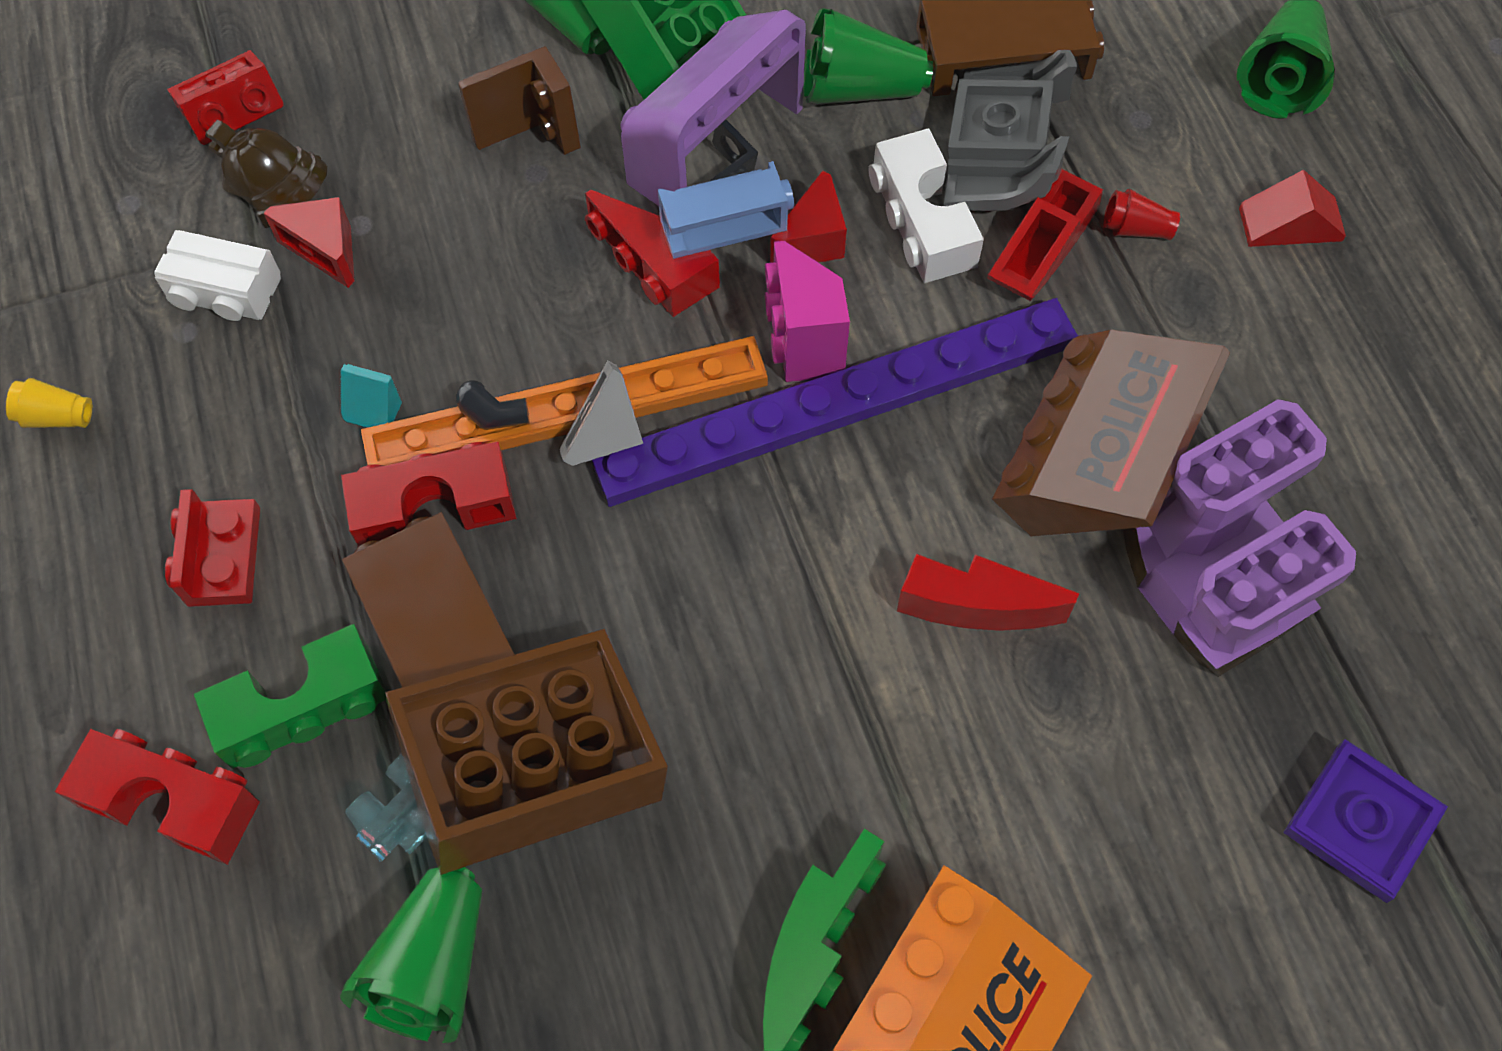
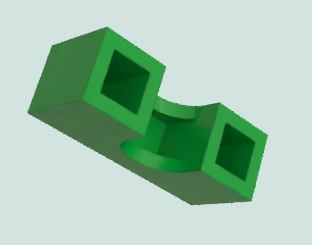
(339, 685)

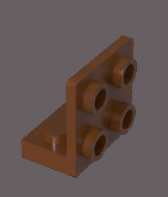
(518, 98)

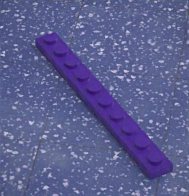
(833, 401)

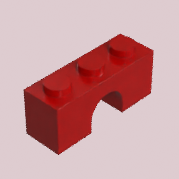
(385, 498)
(118, 774)

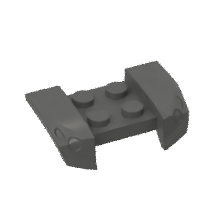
(1002, 133)

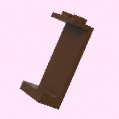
(1004, 32)
(425, 602)

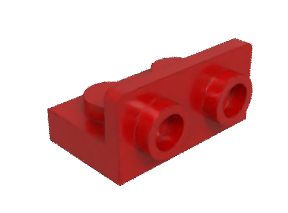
(229, 92)
(213, 550)

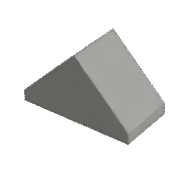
(604, 422)

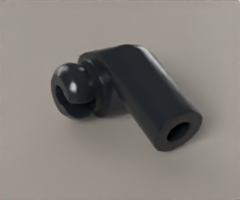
(487, 411)

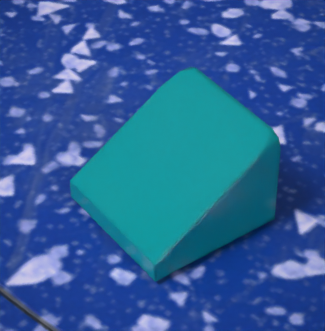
(368, 397)

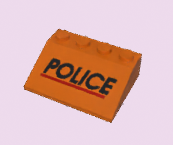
(967, 980)

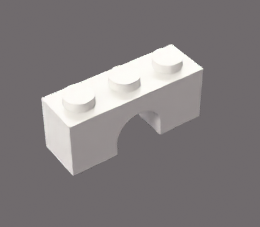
(935, 237)

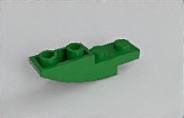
(801, 963)

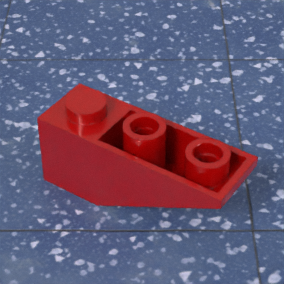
(644, 249)

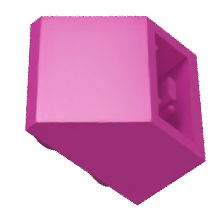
(806, 315)

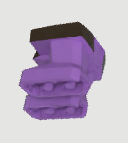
(1219, 554)

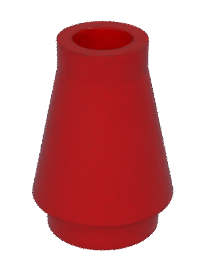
(1139, 216)

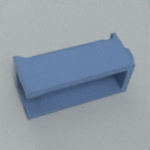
(725, 211)

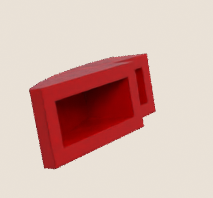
(1046, 235)
(983, 598)

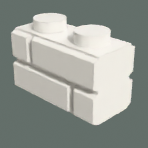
(217, 276)

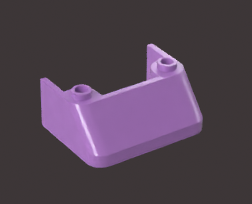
(743, 56)

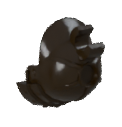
(265, 167)

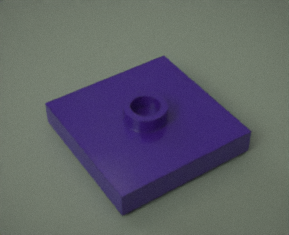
(1366, 821)

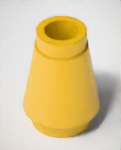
(44, 406)

